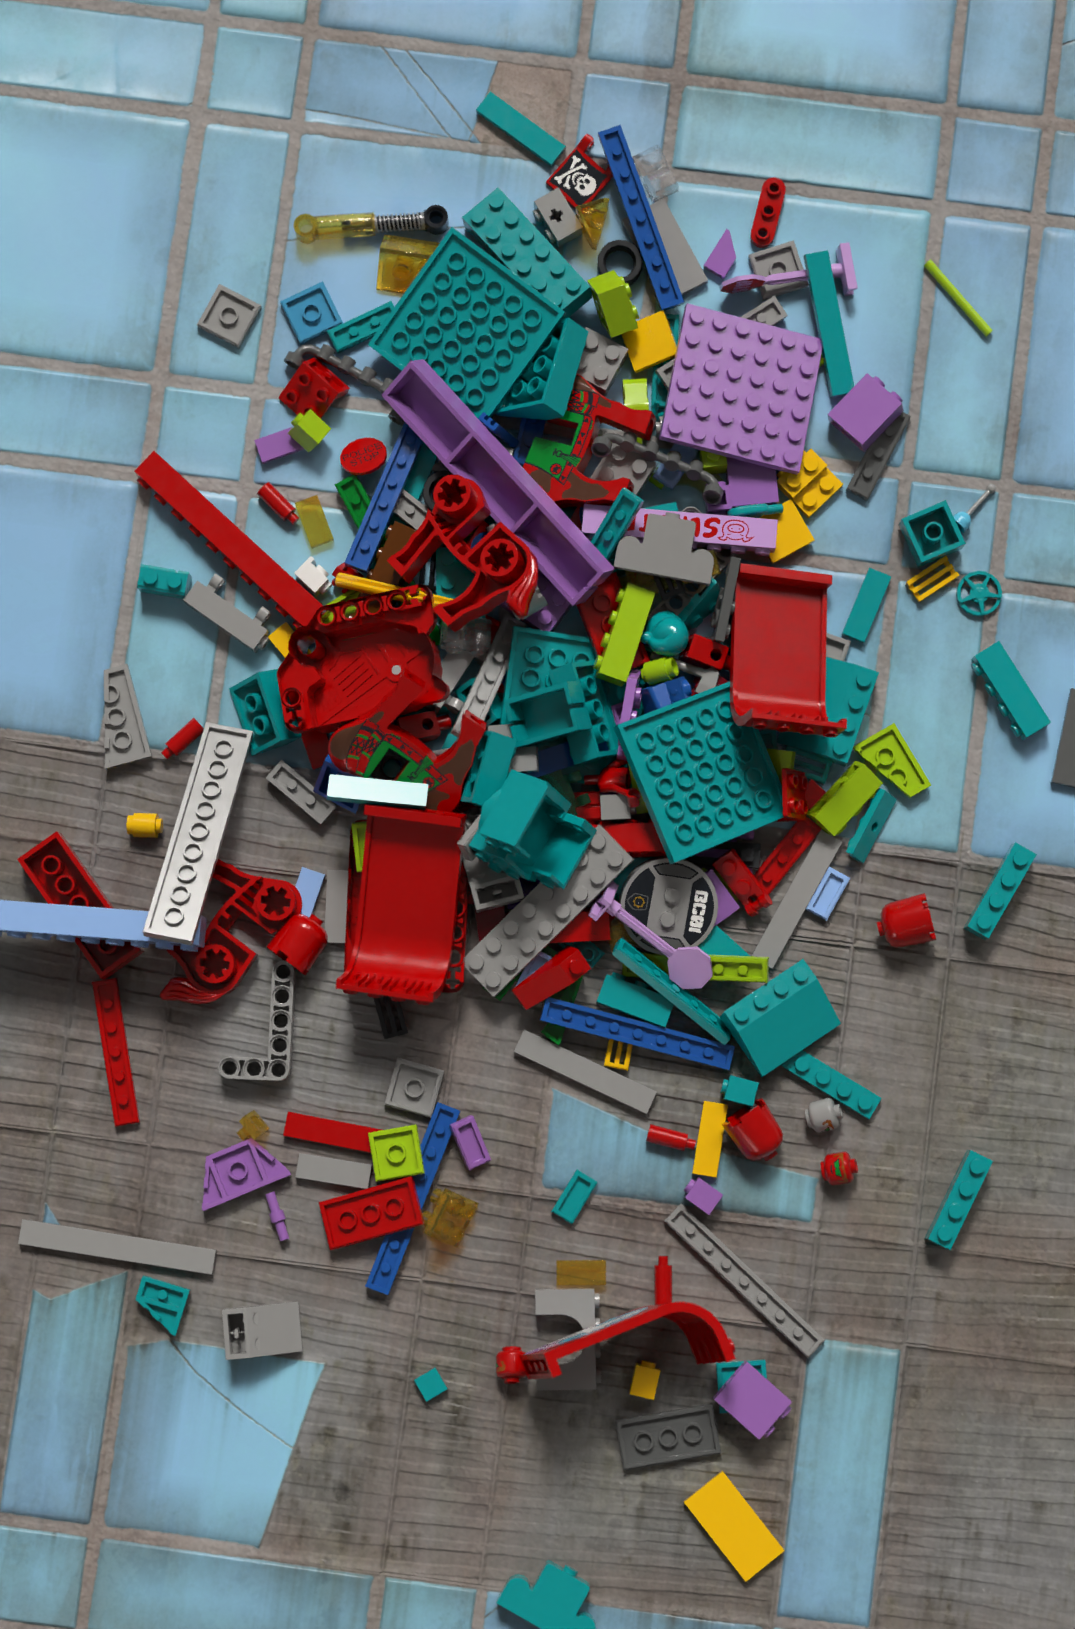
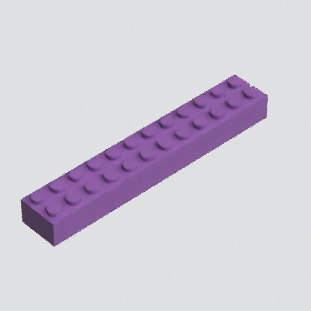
(510, 491)

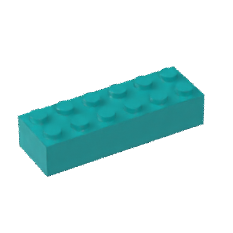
(523, 250)

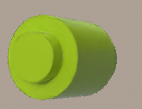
(659, 670)

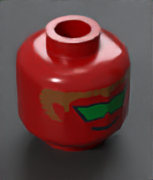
(838, 1168)
(510, 1365)

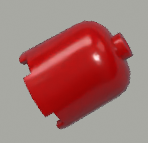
(906, 922)
(300, 941)
(755, 1131)

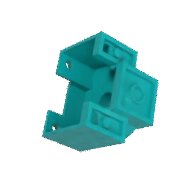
(530, 832)

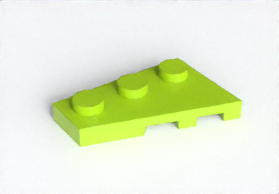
(894, 760)

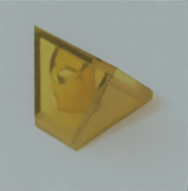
(592, 219)

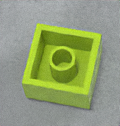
(613, 303)

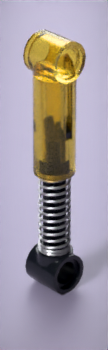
(368, 224)

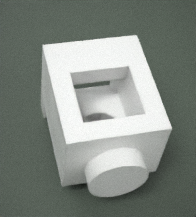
(313, 577)

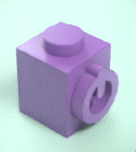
(725, 504)

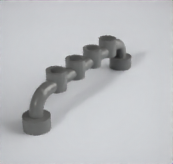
(346, 366)
(672, 461)

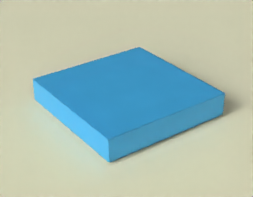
(311, 313)

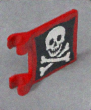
(579, 175)

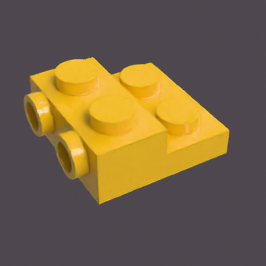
(811, 486)

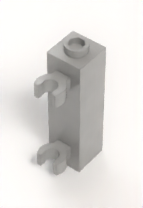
(227, 617)
(453, 669)

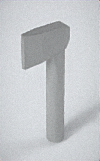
(709, 676)

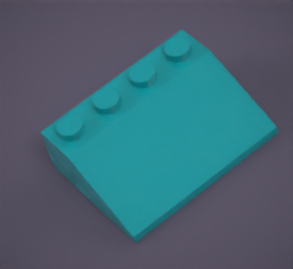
(549, 378)
(845, 697)
(781, 1018)

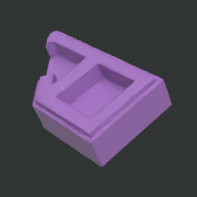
(722, 256)

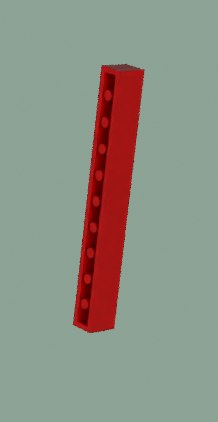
(229, 540)

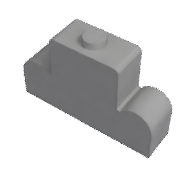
(666, 551)

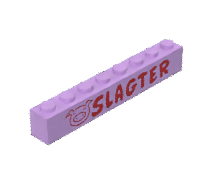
(711, 530)

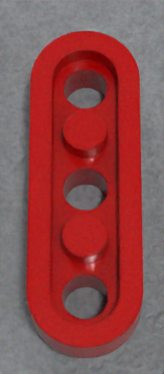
(764, 221)

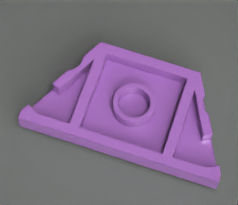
(631, 701)
(239, 1171)

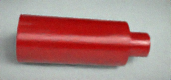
(278, 503)
(183, 738)
(669, 1138)
(662, 1281)

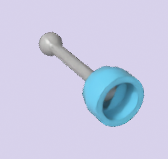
(963, 518)

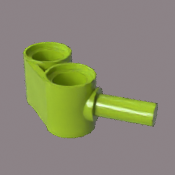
(635, 395)

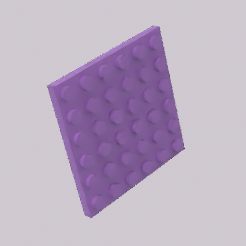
(741, 389)

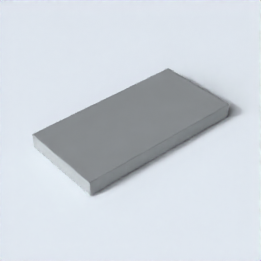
(681, 257)

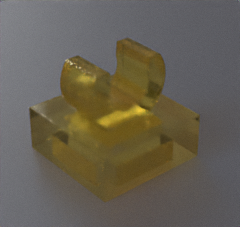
(252, 1125)

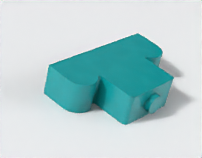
(551, 1599)

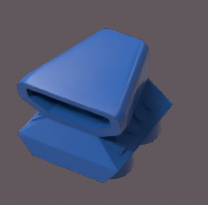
(665, 693)

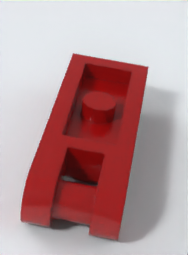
(742, 882)

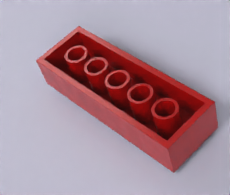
(66, 881)

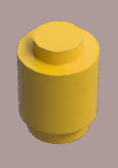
(144, 825)

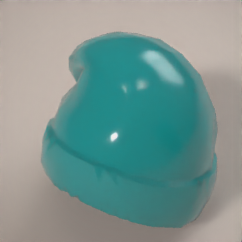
(666, 634)

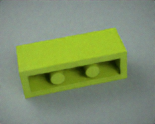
(845, 798)

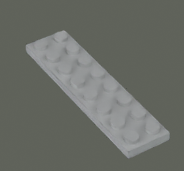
(545, 915)

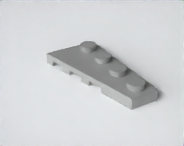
(124, 727)

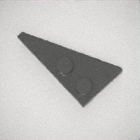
(725, 604)

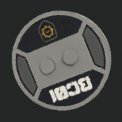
(671, 902)

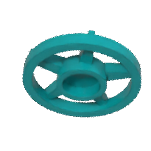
(979, 593)

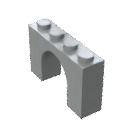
(580, 1305)

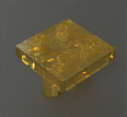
(449, 1217)

